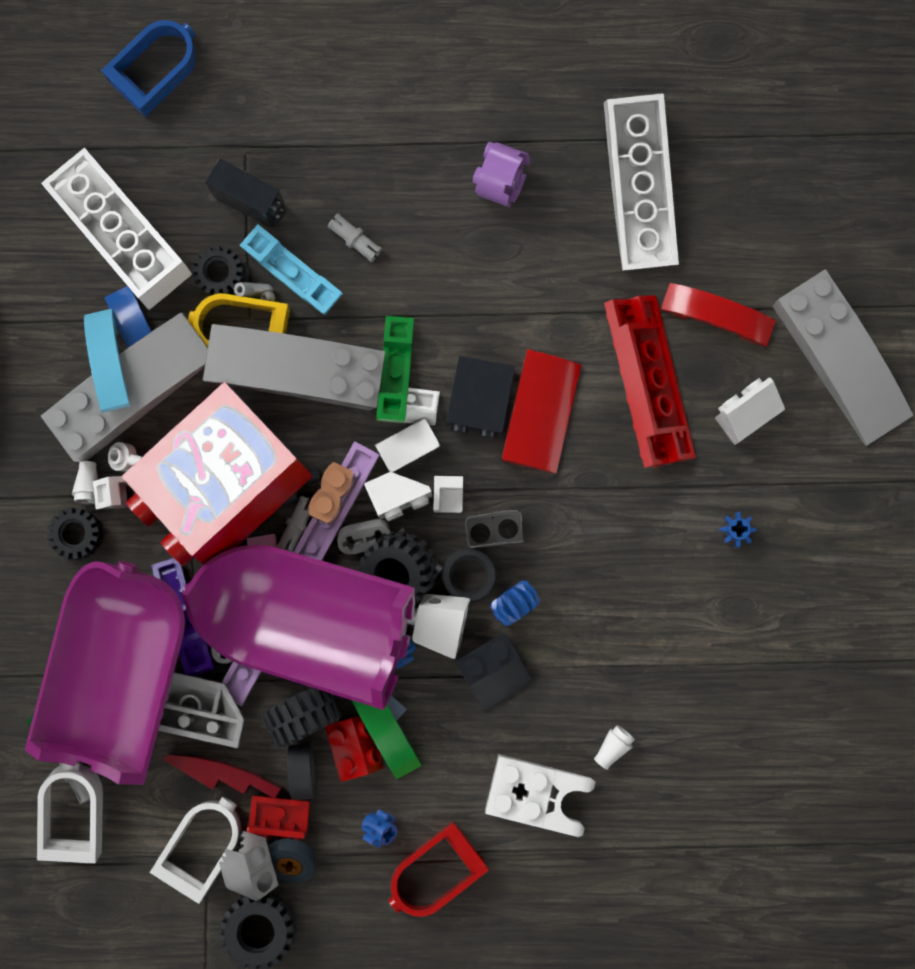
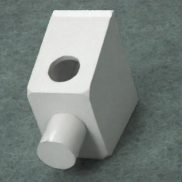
(440, 623)

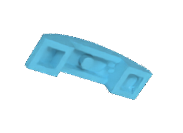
(290, 270)
(105, 360)

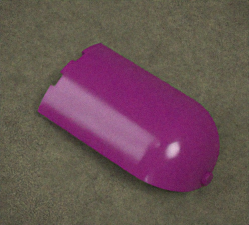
(303, 620)
(108, 672)

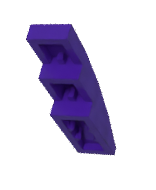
(193, 650)

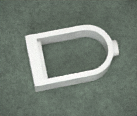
(70, 850)
(180, 879)

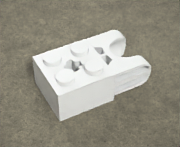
(543, 800)

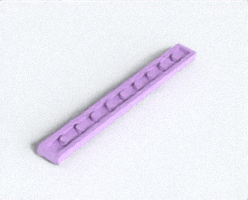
(312, 544)

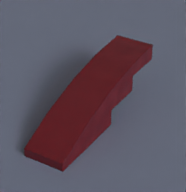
(212, 771)

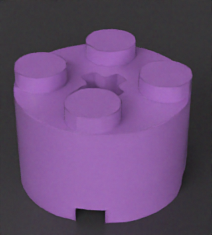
(501, 174)

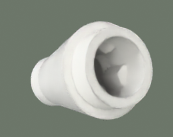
(83, 487)
(614, 746)

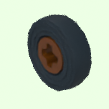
(300, 855)

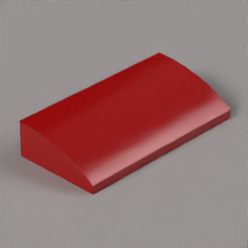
(541, 411)

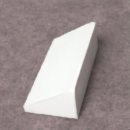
(422, 405)
(407, 445)

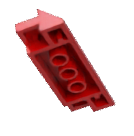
(649, 380)

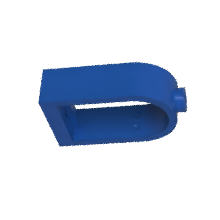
(114, 69)

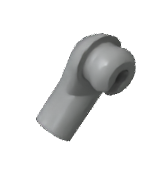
(260, 290)

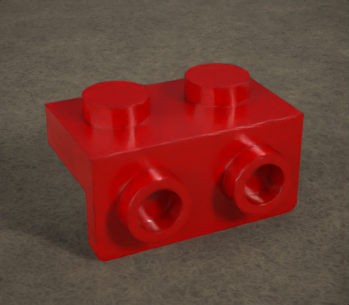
(353, 749)
(279, 817)

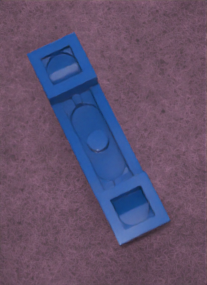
(128, 315)

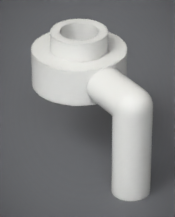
(122, 456)

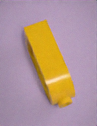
(279, 311)

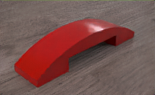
(718, 313)

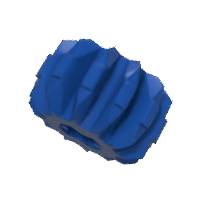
(515, 603)

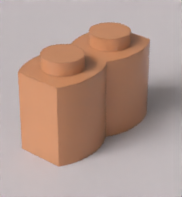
(335, 486)

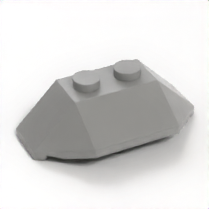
(202, 711)

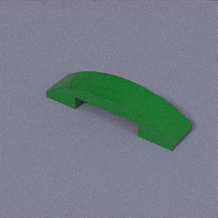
(395, 370)
(389, 739)

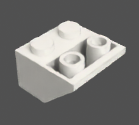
(746, 414)
(395, 493)

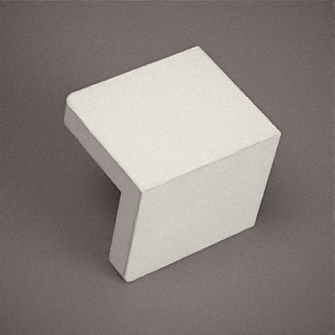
(110, 493)
(448, 494)

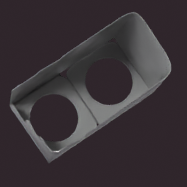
(493, 525)
(249, 872)

